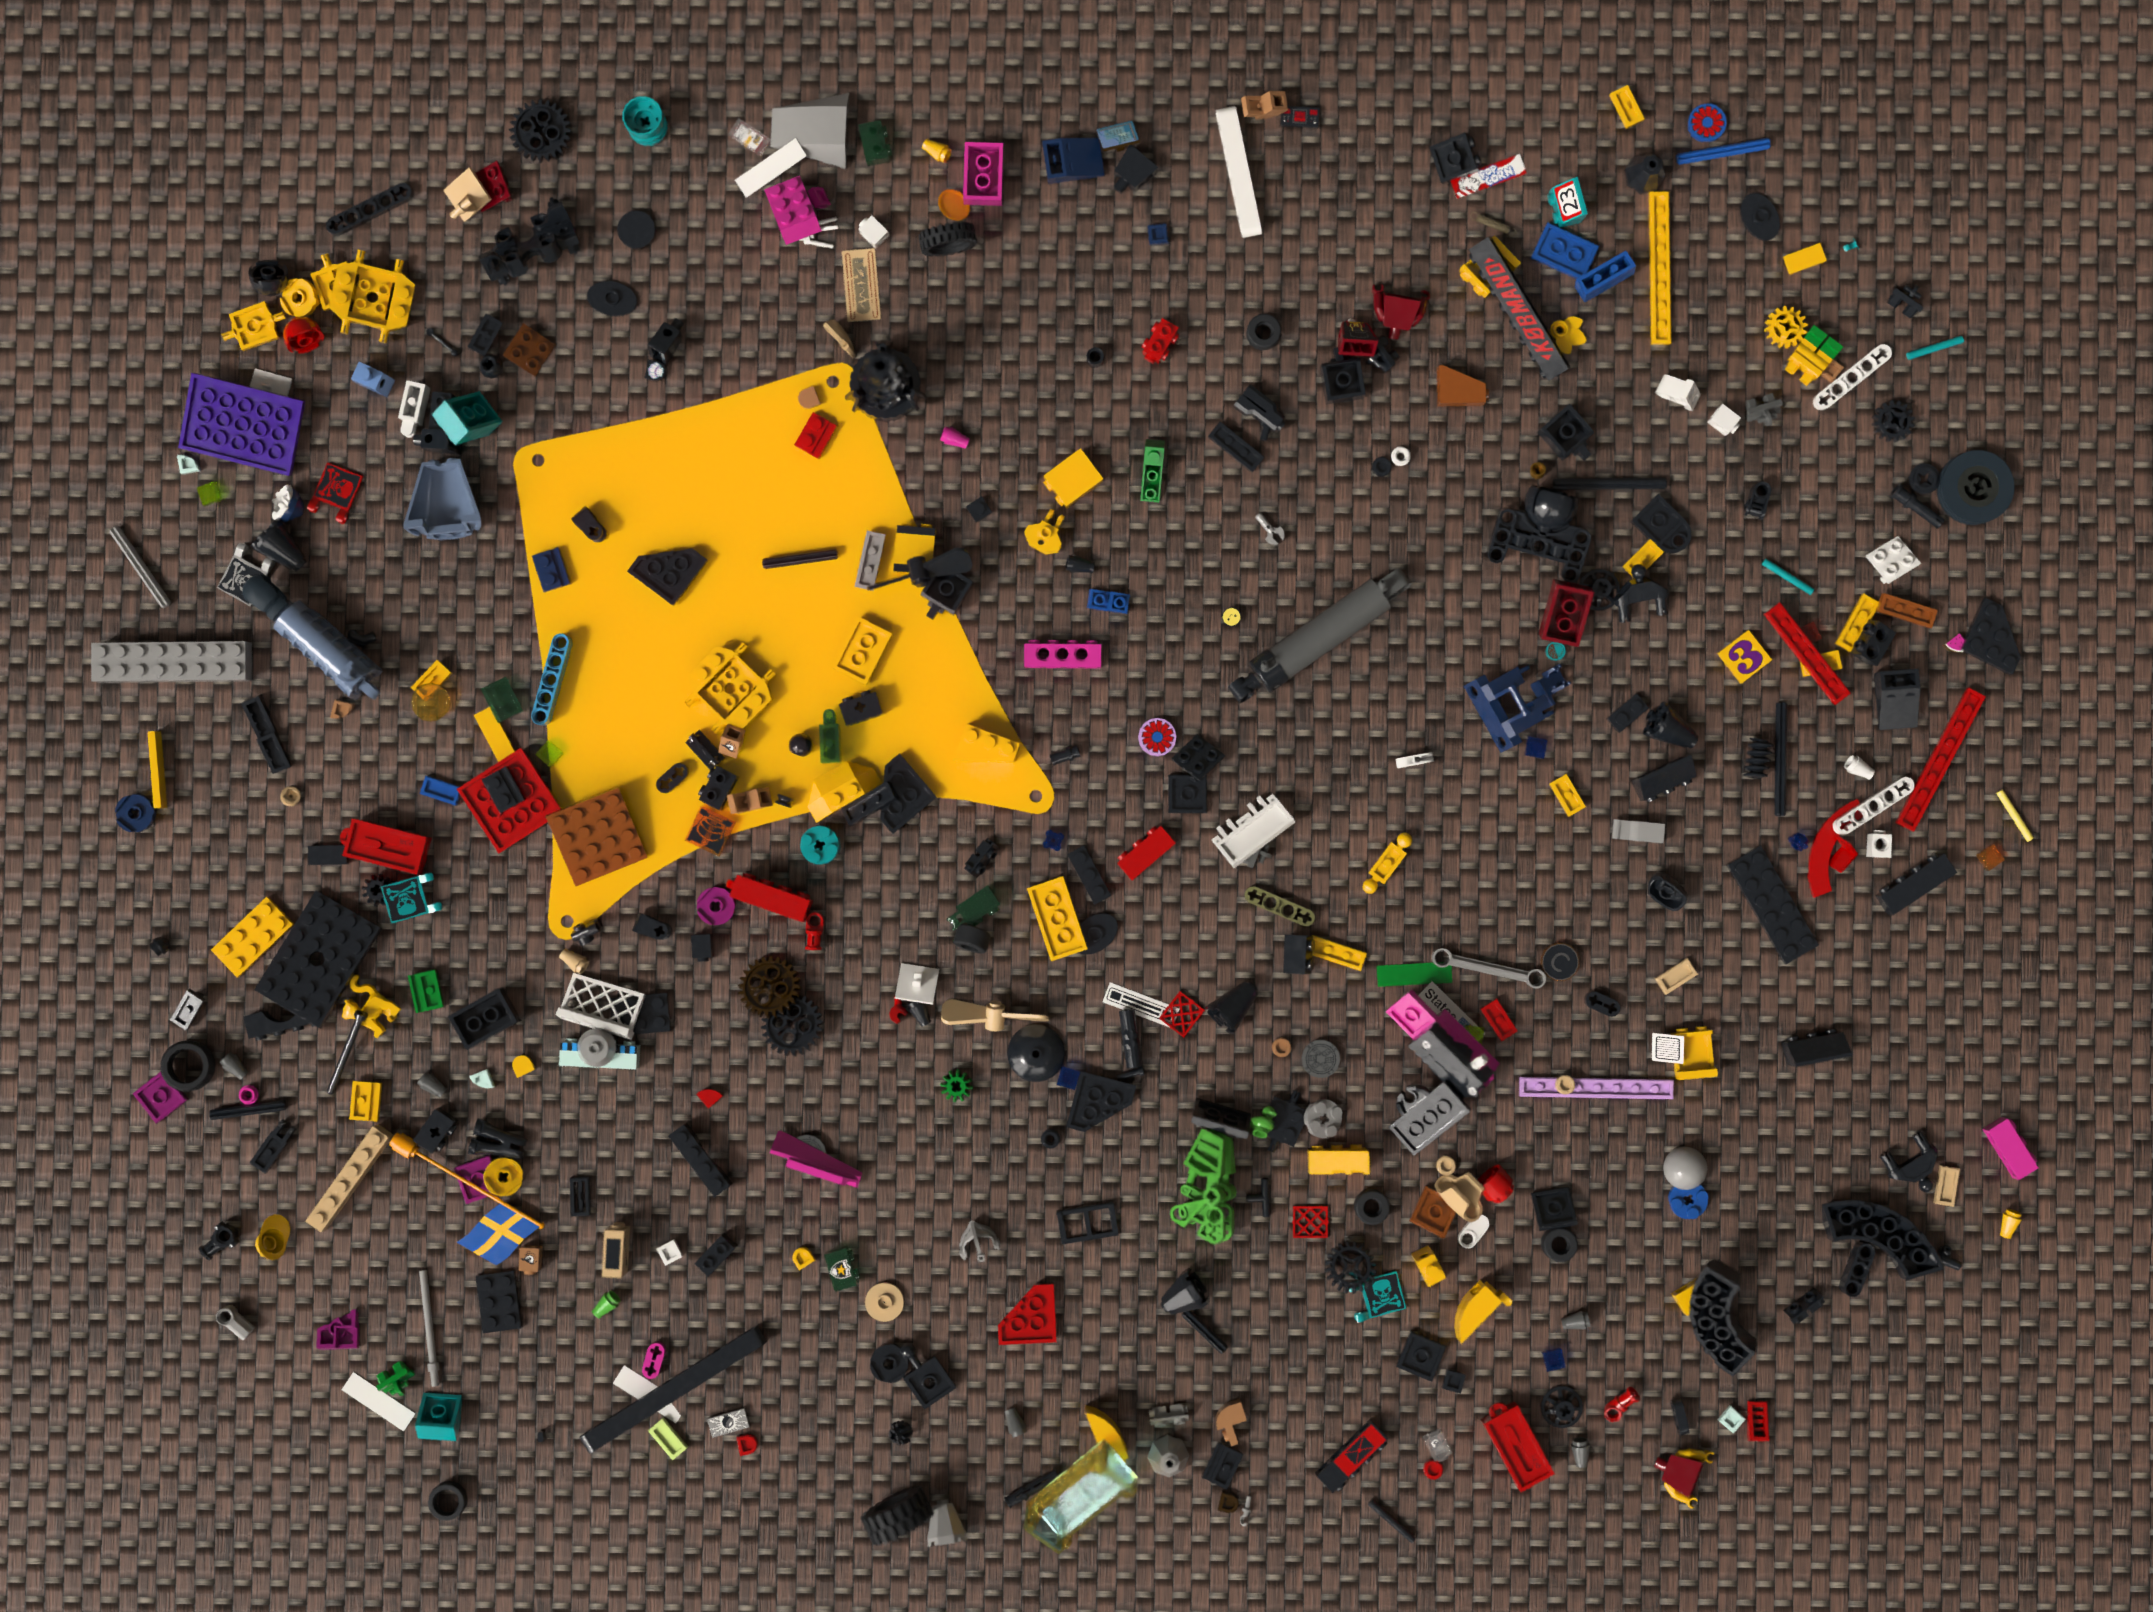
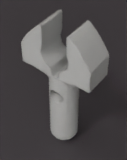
(1268, 527)

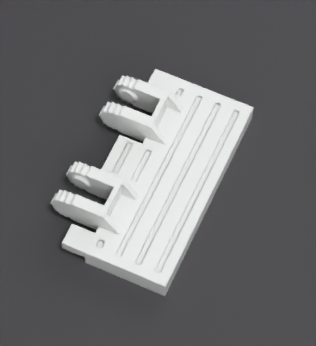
(1253, 831)

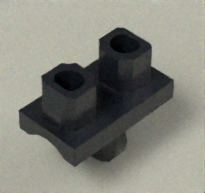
(1912, 306)
(1382, 357)

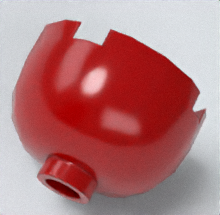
(302, 335)

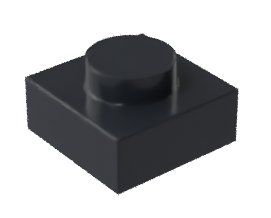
(979, 509)
(1453, 1381)

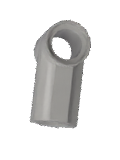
(237, 1323)

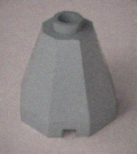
(1167, 1449)
(945, 1525)

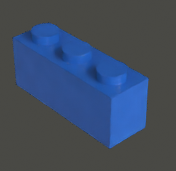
(1605, 276)

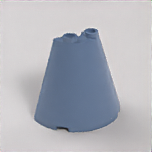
(442, 502)

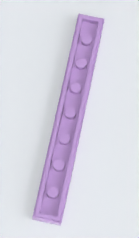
(1599, 1088)

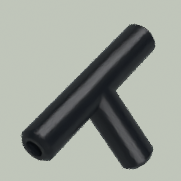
(1264, 1197)

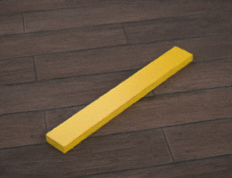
(1659, 268)

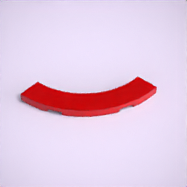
(1821, 850)

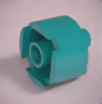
(830, 849)

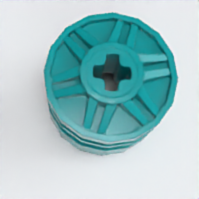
(642, 111)

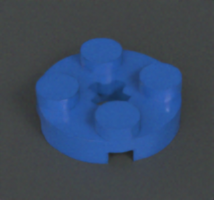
(1691, 1210)

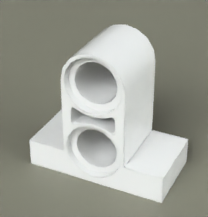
(1679, 391)

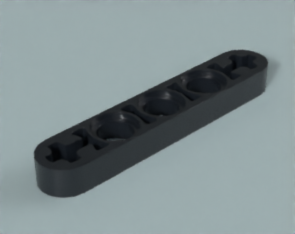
(359, 209)

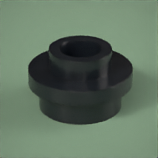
(1050, 1145)

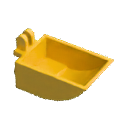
(1476, 1307)
(1106, 1429)

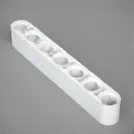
(1238, 172)

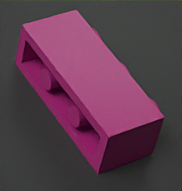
(2010, 1148)

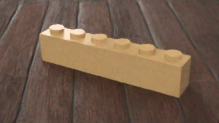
(349, 1178)

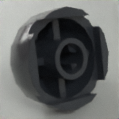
(268, 277)

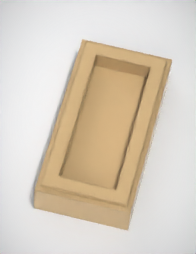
(1676, 976)
(1946, 1185)

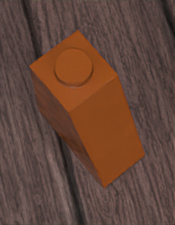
(1459, 389)

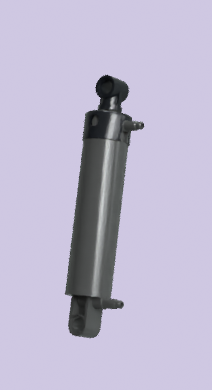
(1320, 635)

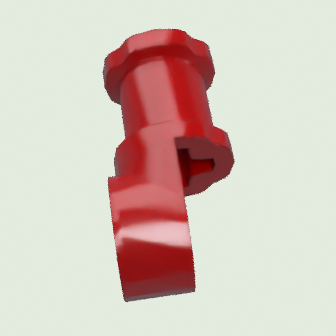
(814, 933)
(1621, 1404)

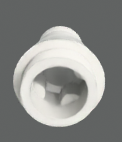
(1857, 766)

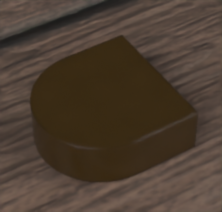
(1228, 1502)

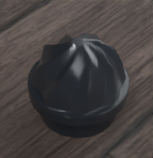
(159, 945)

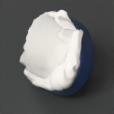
(287, 504)

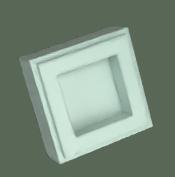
(1731, 1419)

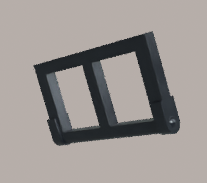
(1089, 1236)

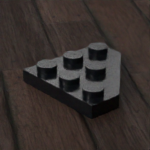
(668, 572)
(1992, 638)
(911, 793)
(1097, 1100)

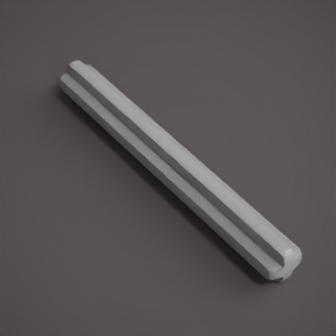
(140, 567)

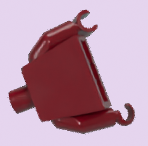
(1398, 310)

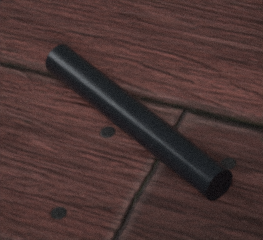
(1391, 1520)

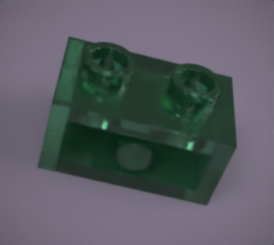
(874, 143)

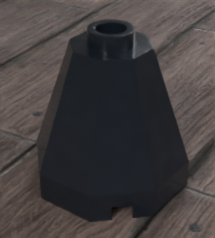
(1645, 173)
(1185, 1294)

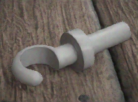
(1246, 1510)

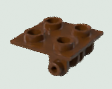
(528, 350)

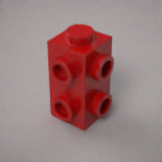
(1157, 346)

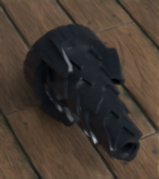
(885, 393)

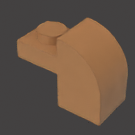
(1265, 106)
(749, 800)
(1228, 1415)

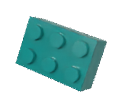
(467, 418)

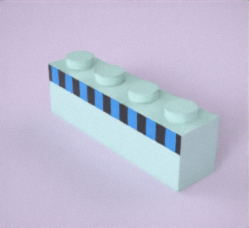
(626, 1055)

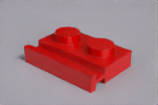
(815, 435)

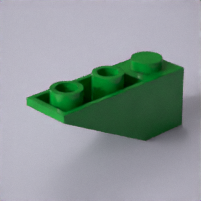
(1152, 470)

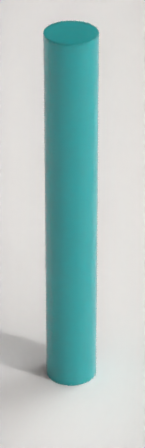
(1935, 347)
(1787, 576)

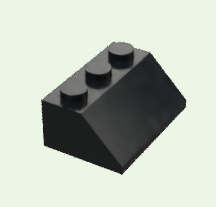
(1665, 778)
(1816, 1048)

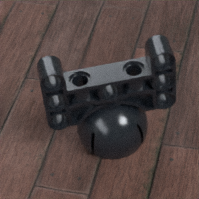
(1548, 513)

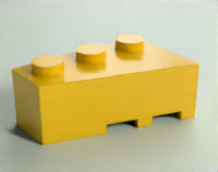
(1338, 1159)

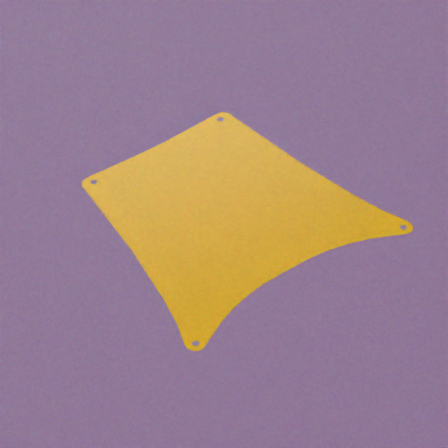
(739, 493)

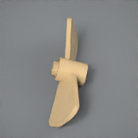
(992, 1014)

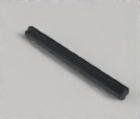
(1609, 483)
(1780, 759)

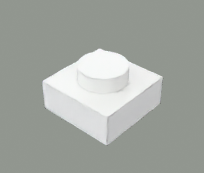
(670, 1252)

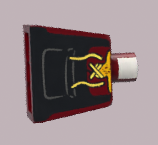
(1356, 339)

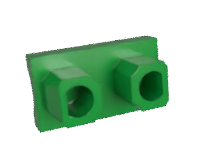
(397, 1382)

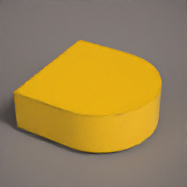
(522, 1065)
(803, 1257)

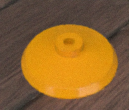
(952, 205)

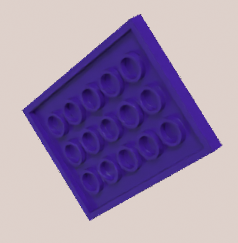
(241, 424)

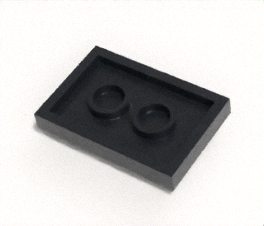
(653, 1015)
(1221, 1118)
(498, 1301)

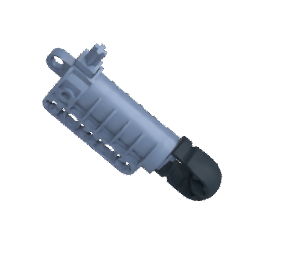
(315, 638)

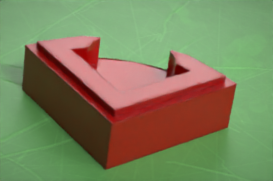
(709, 1096)

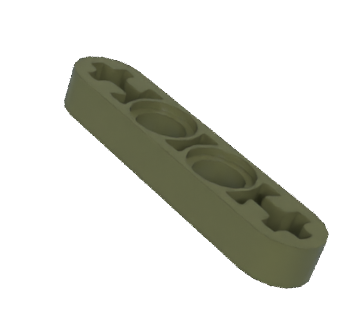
(1280, 903)

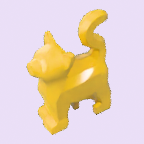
(374, 1007)

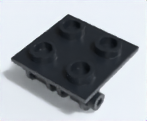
(1198, 757)

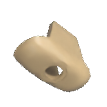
(1462, 1195)

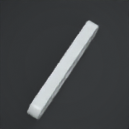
(1858, 370)
(1882, 803)

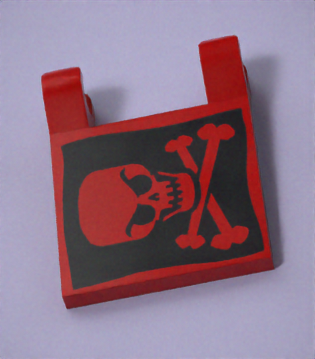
(337, 489)

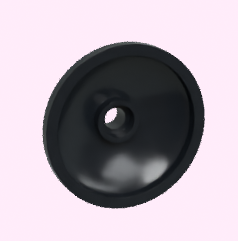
(1037, 1038)

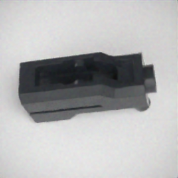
(1263, 409)

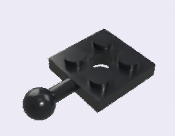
(929, 1369)

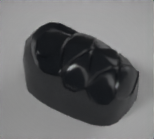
(1667, 891)

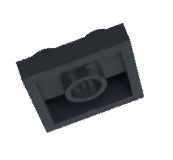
(1455, 158)

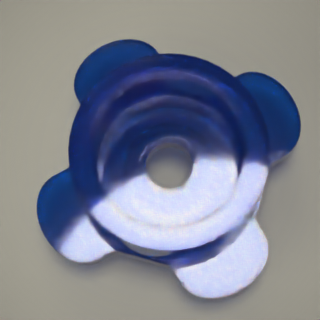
(1798, 841)
(1055, 845)

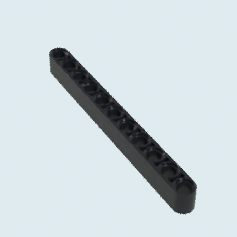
(673, 1389)

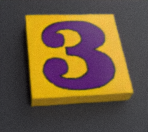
(1744, 656)

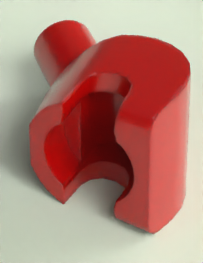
(896, 1010)

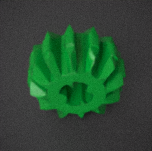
(949, 1085)

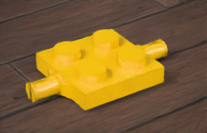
(324, 281)
(253, 326)

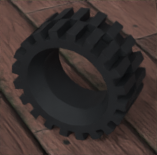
(897, 1515)

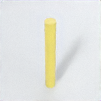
(2014, 814)

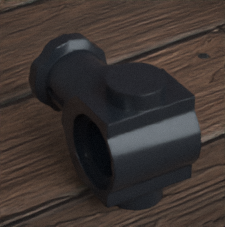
(219, 1241)

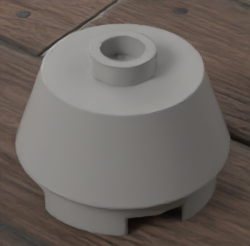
(596, 1047)

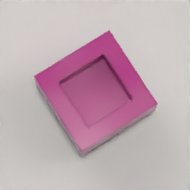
(818, 197)

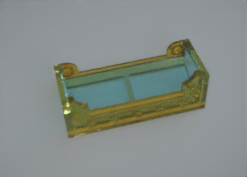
(1078, 1496)

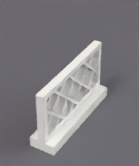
(593, 1021)

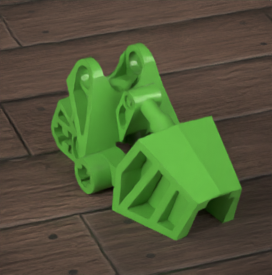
(1211, 1157)

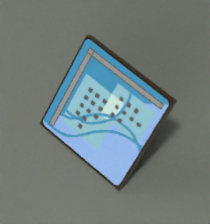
(1117, 136)

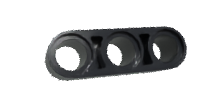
(1857, 1259)

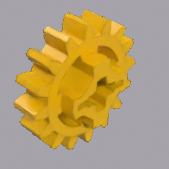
(1777, 325)

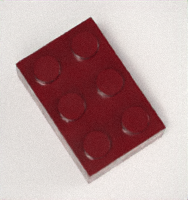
(1566, 613)

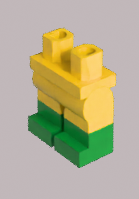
(1808, 361)

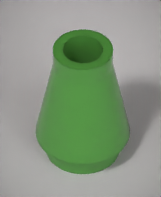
(606, 1304)

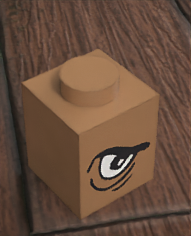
(731, 741)
(530, 1259)

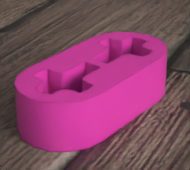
(658, 1360)

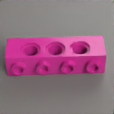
(1032, 660)

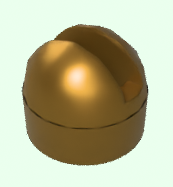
(1541, 470)

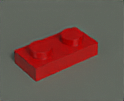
(1498, 1020)

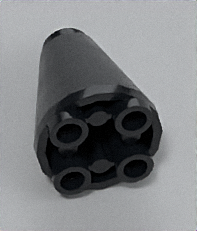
(279, 546)
(1669, 727)

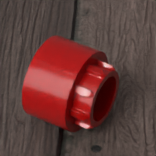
(1496, 1184)

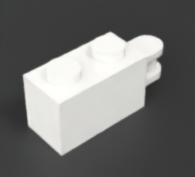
(413, 407)

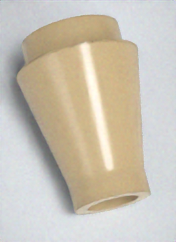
(575, 961)

